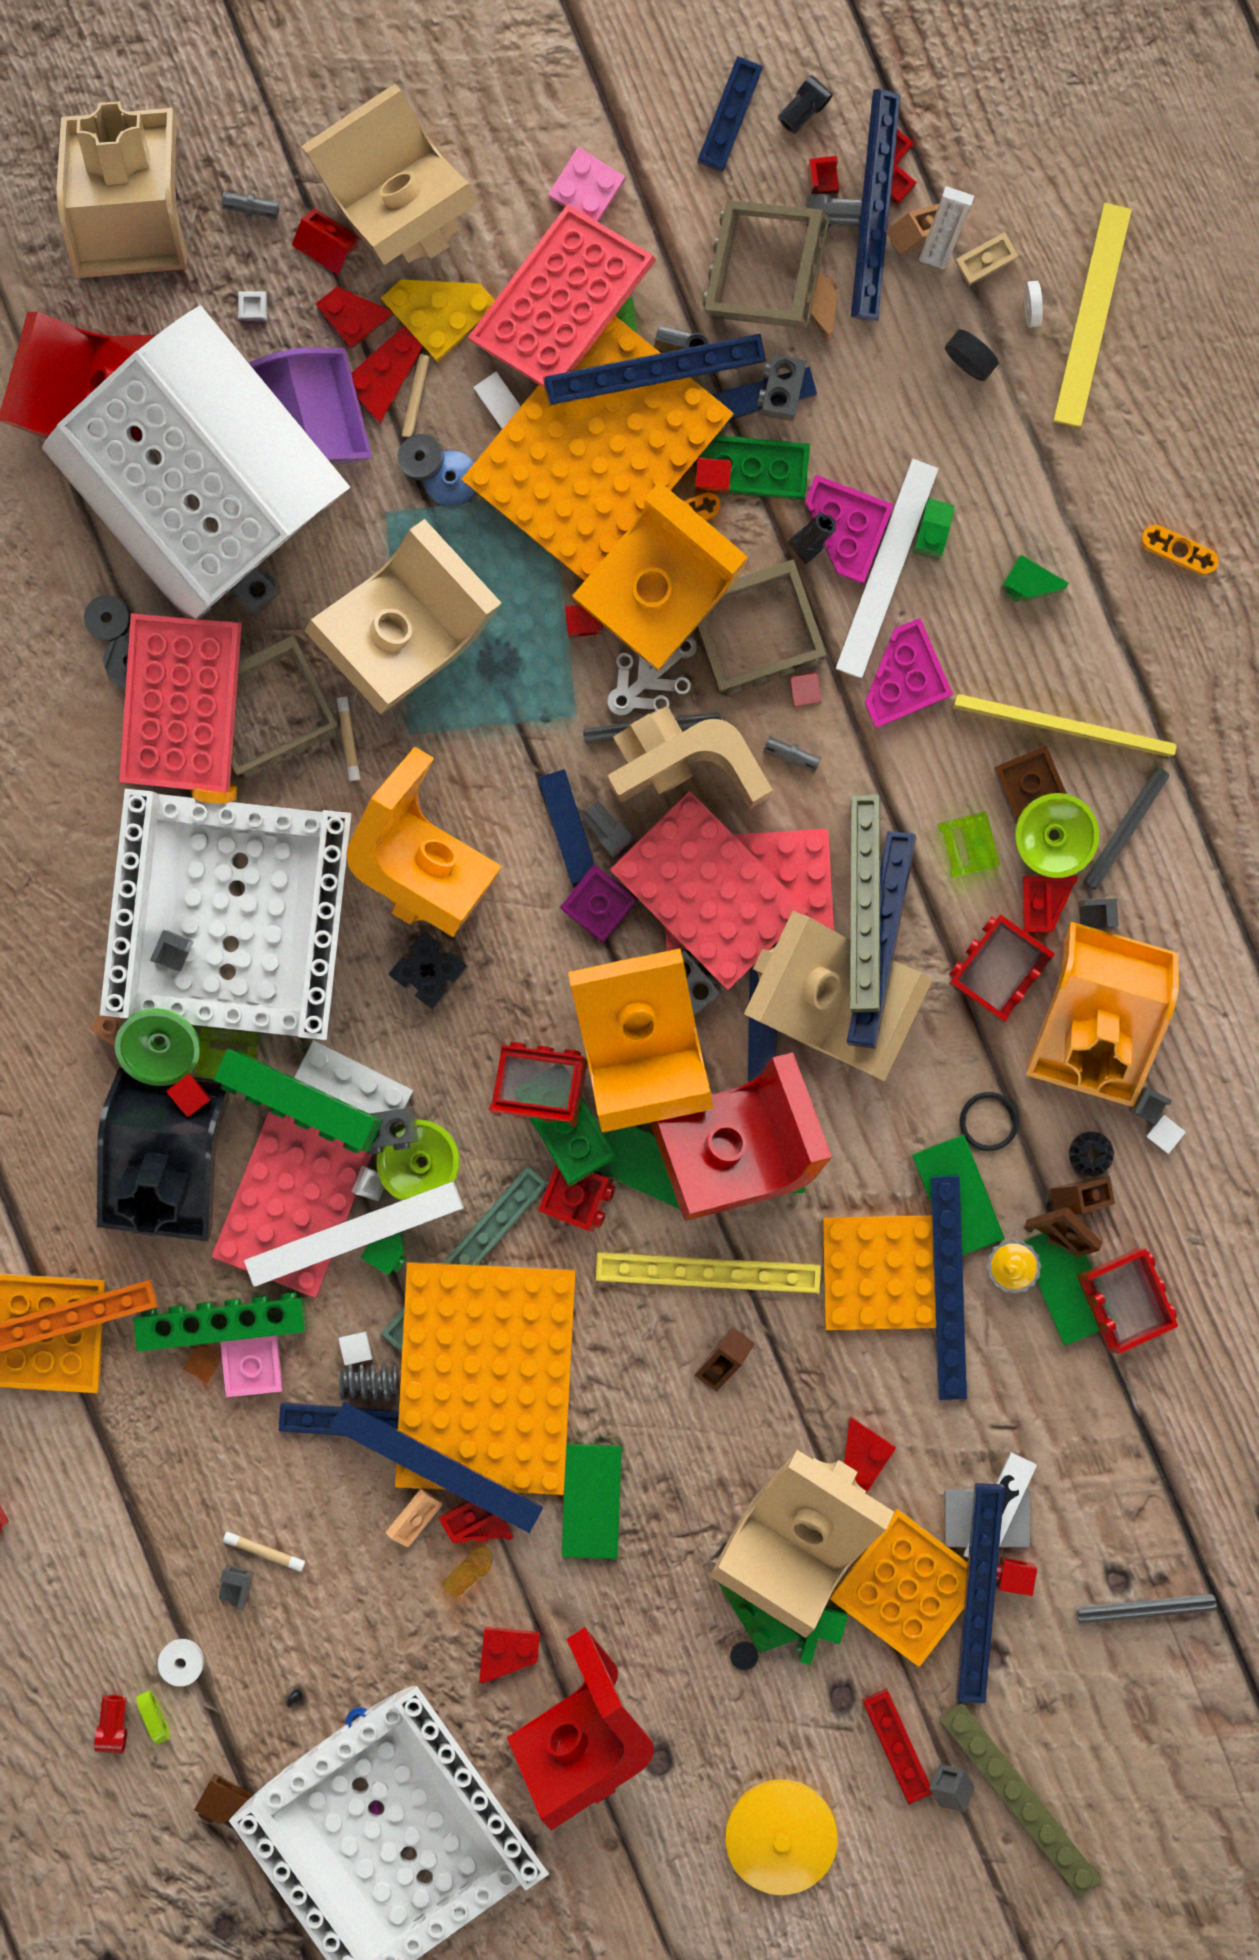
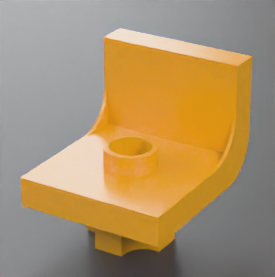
(661, 578)
(412, 860)
(1106, 1015)
(640, 1040)

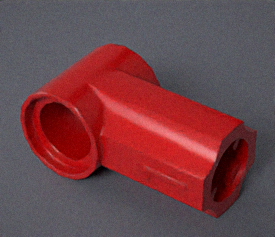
(111, 1732)

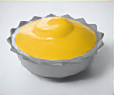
(1013, 1266)

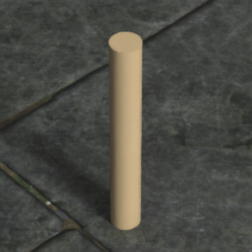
(415, 396)

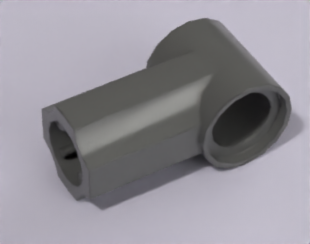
(839, 211)
(672, 340)
(611, 834)

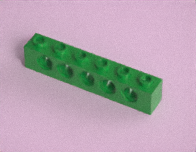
(150, 1338)

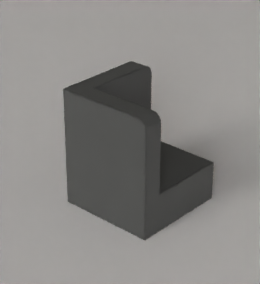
(1099, 913)
(172, 950)
(1150, 1105)
(235, 1585)
(952, 1788)

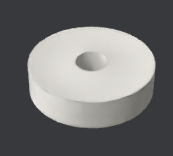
(1033, 304)
(179, 1675)

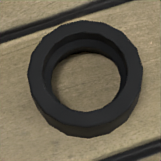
(971, 355)

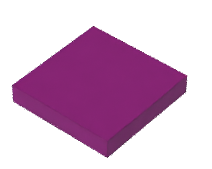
(598, 903)

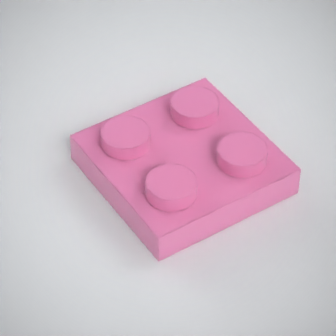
(587, 185)
(251, 1366)

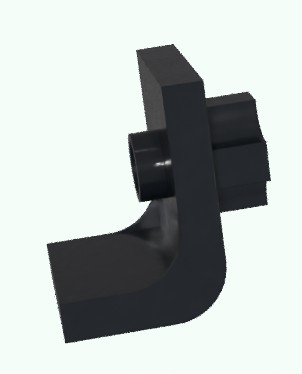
(157, 1160)

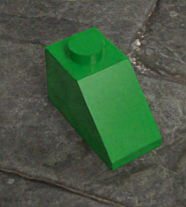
(934, 529)
(1031, 581)
(386, 1253)

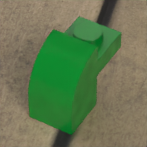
(829, 1628)

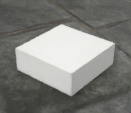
(252, 306)
(1165, 1134)
(368, 1184)
(355, 1348)

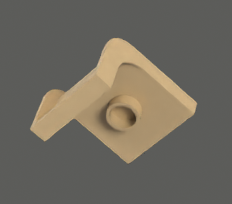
(390, 179)
(119, 192)
(405, 619)
(660, 756)
(807, 996)
(800, 1540)

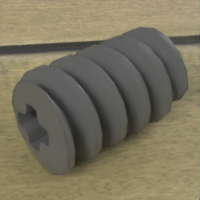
(368, 1383)

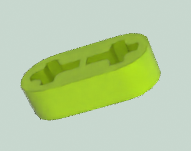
(153, 1717)

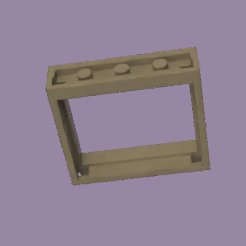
(808, 271)
(783, 668)
(301, 744)

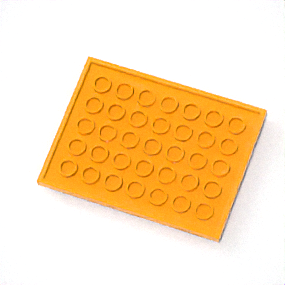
(584, 466)
(488, 1371)

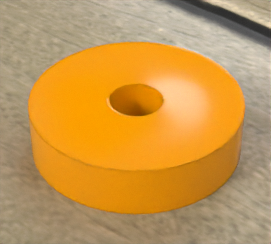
(215, 797)

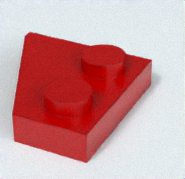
(352, 315)
(1044, 901)
(866, 1453)
(473, 1523)
(507, 1651)

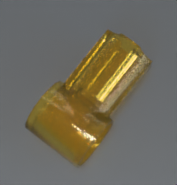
(467, 1572)

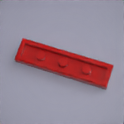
(897, 1746)

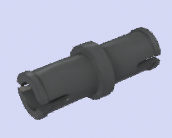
(250, 205)
(792, 754)

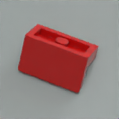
(325, 240)

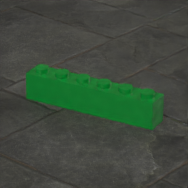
(298, 1100)

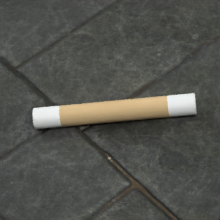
(348, 739)
(263, 1551)

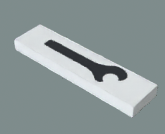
(1015, 1478)

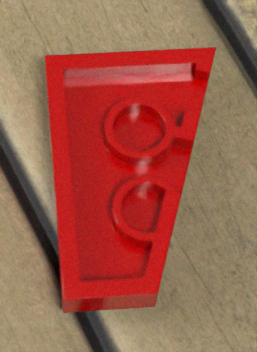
(385, 371)

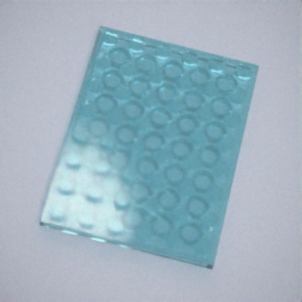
(522, 656)

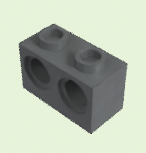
(788, 388)
(244, 588)
(698, 977)
(386, 1133)

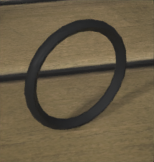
(989, 1095)

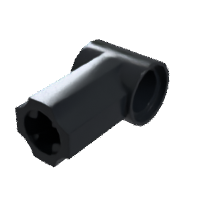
(810, 98)
(809, 539)

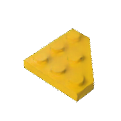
(438, 311)

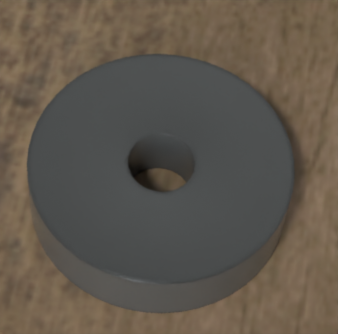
(412, 448)
(94, 618)

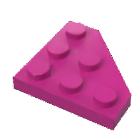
(858, 525)
(906, 677)

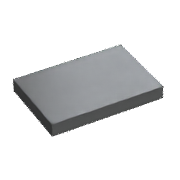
(959, 1515)

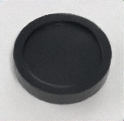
(744, 1655)

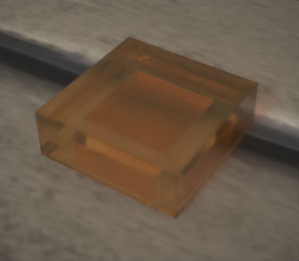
(202, 1363)

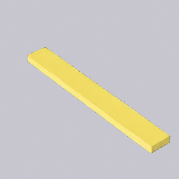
(1092, 315)
(1064, 725)
(708, 1272)

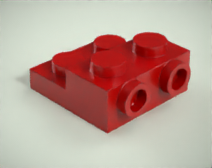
(580, 1203)

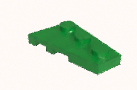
(762, 1628)

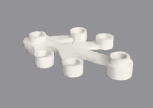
(647, 680)

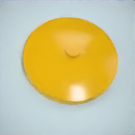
(781, 1837)

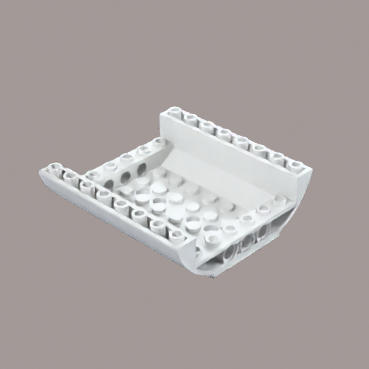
(217, 440)
(178, 878)
(345, 1864)

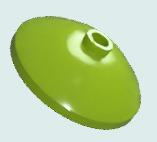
(1075, 841)
(401, 1170)

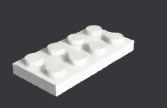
(351, 1081)

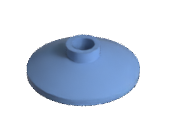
(454, 491)

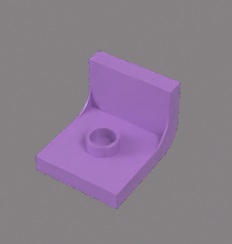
(321, 398)

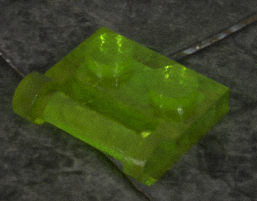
(977, 841)
(211, 1058)

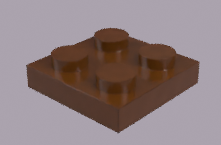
(1028, 779)

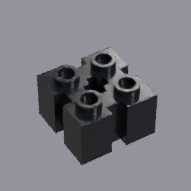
(410, 971)

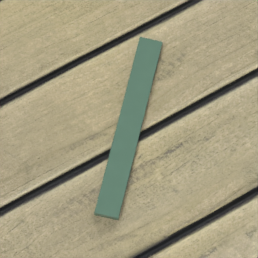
(484, 1234)

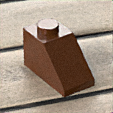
(1083, 1195)
(725, 1359)
(221, 1800)

